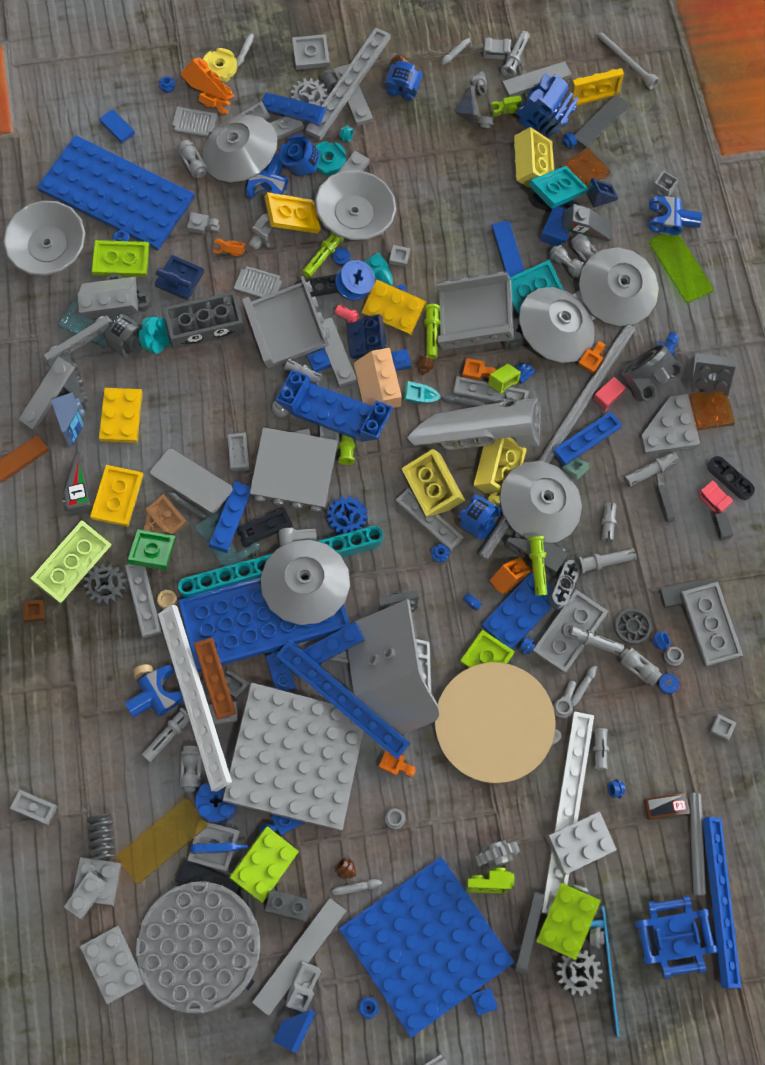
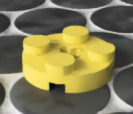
(222, 56)

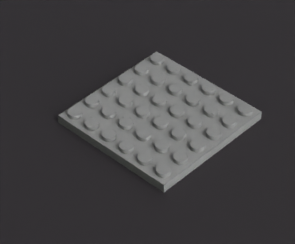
(294, 758)

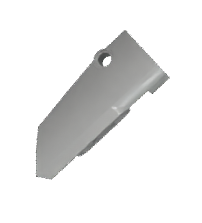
(482, 425)

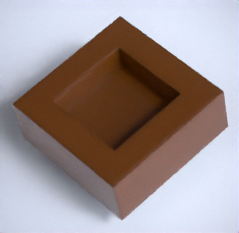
(34, 610)

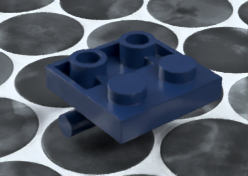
(179, 277)
(366, 336)

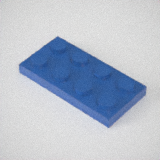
(518, 613)

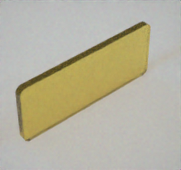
(162, 841)

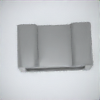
(496, 49)

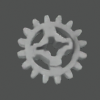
(309, 92)
(497, 854)
(587, 980)

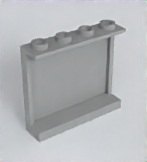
(475, 311)
(287, 324)
(293, 469)

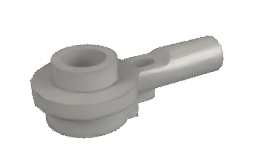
(563, 706)

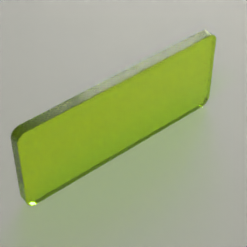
(681, 266)

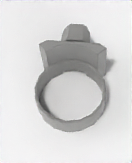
(260, 236)

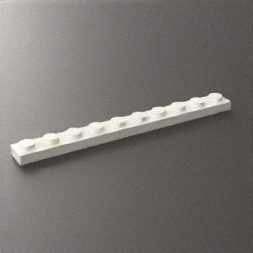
(194, 699)
(570, 796)

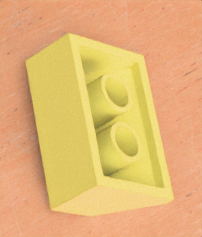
(532, 155)
(496, 464)
(433, 484)

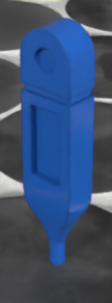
(215, 848)

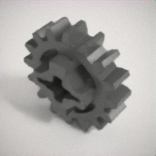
(105, 576)

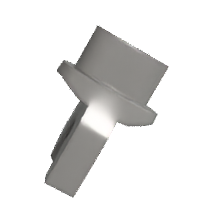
(480, 83)

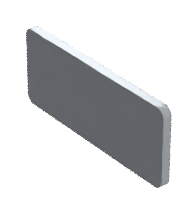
(191, 480)

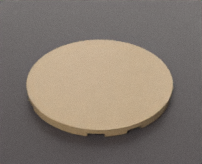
(495, 722)

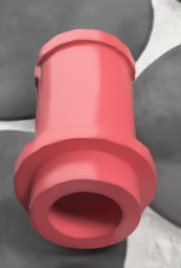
(347, 314)

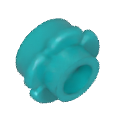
(346, 133)

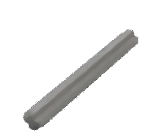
(697, 844)

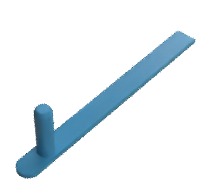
(602, 924)

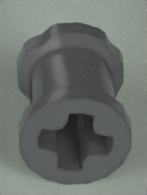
(328, 79)

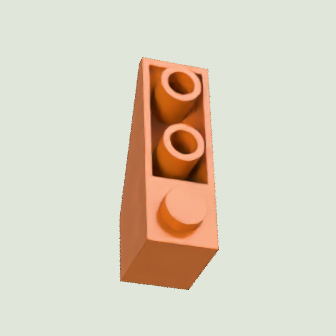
(202, 78)

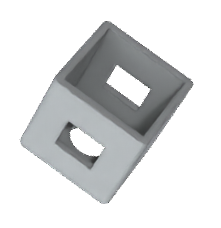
(664, 185)

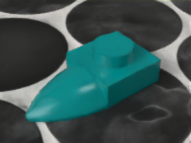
(380, 268)
(420, 393)

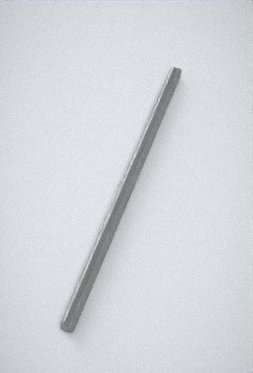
(566, 426)

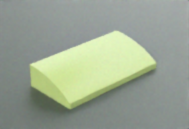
(70, 562)

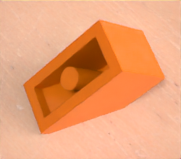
(510, 575)

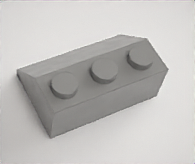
(108, 298)

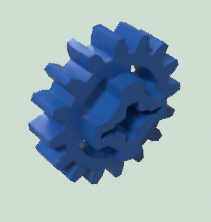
(356, 513)

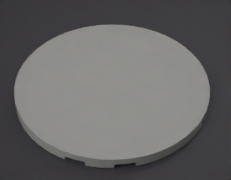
(198, 947)

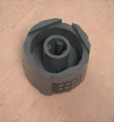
(124, 336)

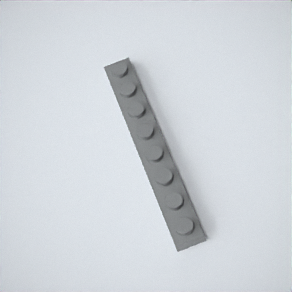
(349, 81)

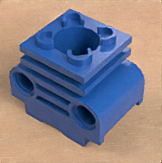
(546, 105)

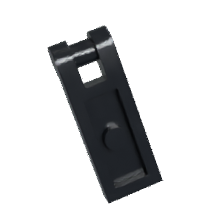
(264, 527)

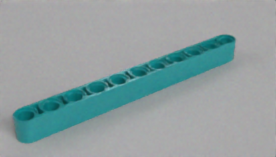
(252, 565)

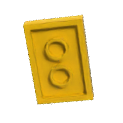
(597, 86)
(292, 213)
(396, 306)
(120, 415)
(117, 495)

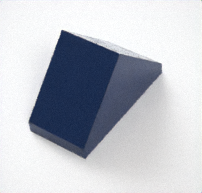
(601, 192)

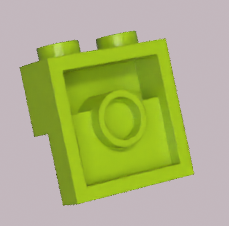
(496, 882)

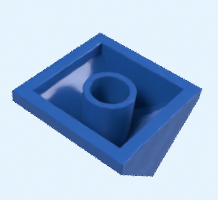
(293, 1031)

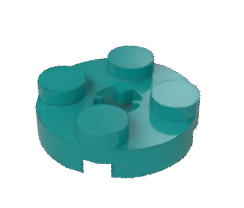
(338, 154)
(155, 326)

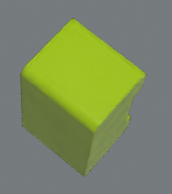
(504, 378)

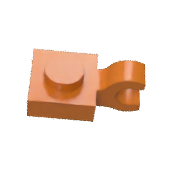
(212, 101)
(233, 247)
(591, 359)
(475, 369)
(393, 765)

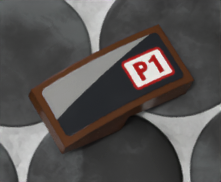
(666, 806)

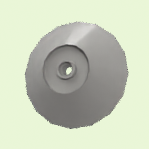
(239, 148)
(355, 192)
(36, 226)
(608, 297)
(556, 324)
(527, 509)
(309, 599)

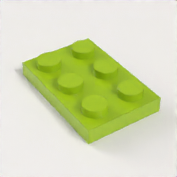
(120, 258)
(263, 864)
(568, 921)

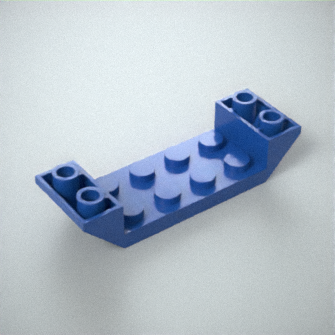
(332, 409)

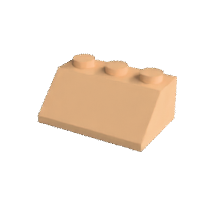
(378, 378)

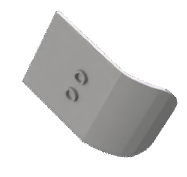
(388, 670)

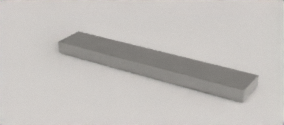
(302, 951)

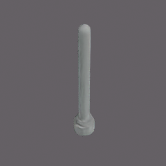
(650, 80)

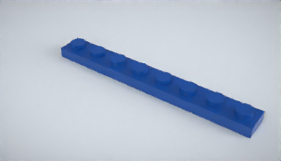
(343, 699)
(721, 903)

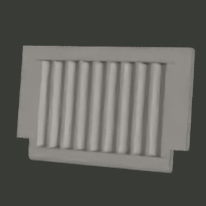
(194, 121)
(257, 282)

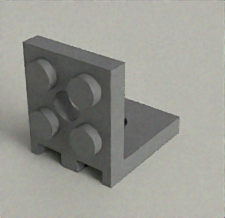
(704, 379)

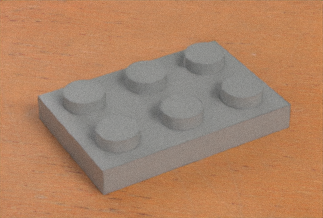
(581, 843)
(112, 965)

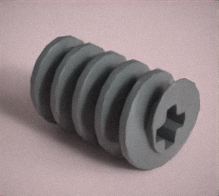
(100, 837)

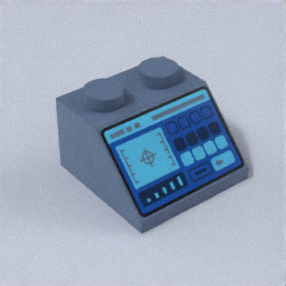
(69, 415)

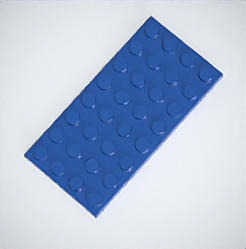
(116, 192)
(244, 623)

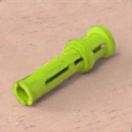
(327, 248)
(432, 323)
(346, 451)
(537, 555)

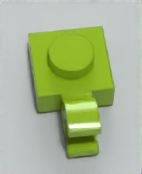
(508, 105)

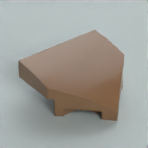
(164, 517)

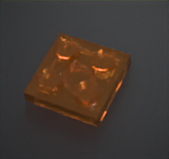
(587, 166)
(711, 410)

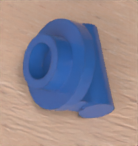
(526, 371)

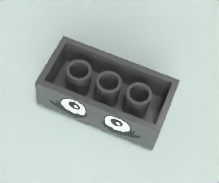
(204, 320)

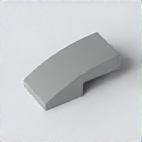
(302, 986)

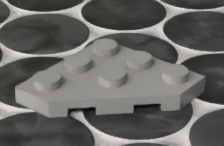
(671, 428)

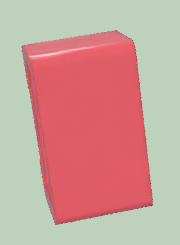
(609, 393)
(715, 498)

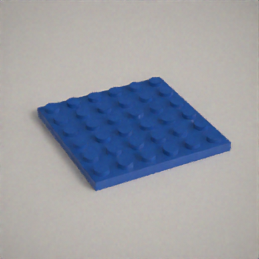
(426, 946)

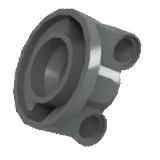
(651, 371)

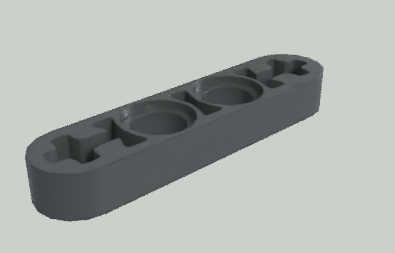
(529, 933)

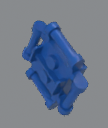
(676, 937)

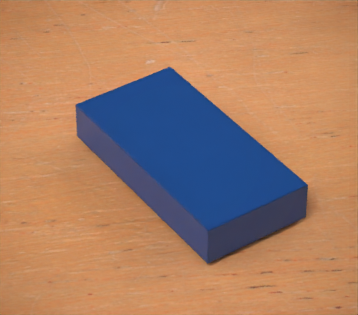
(117, 126)

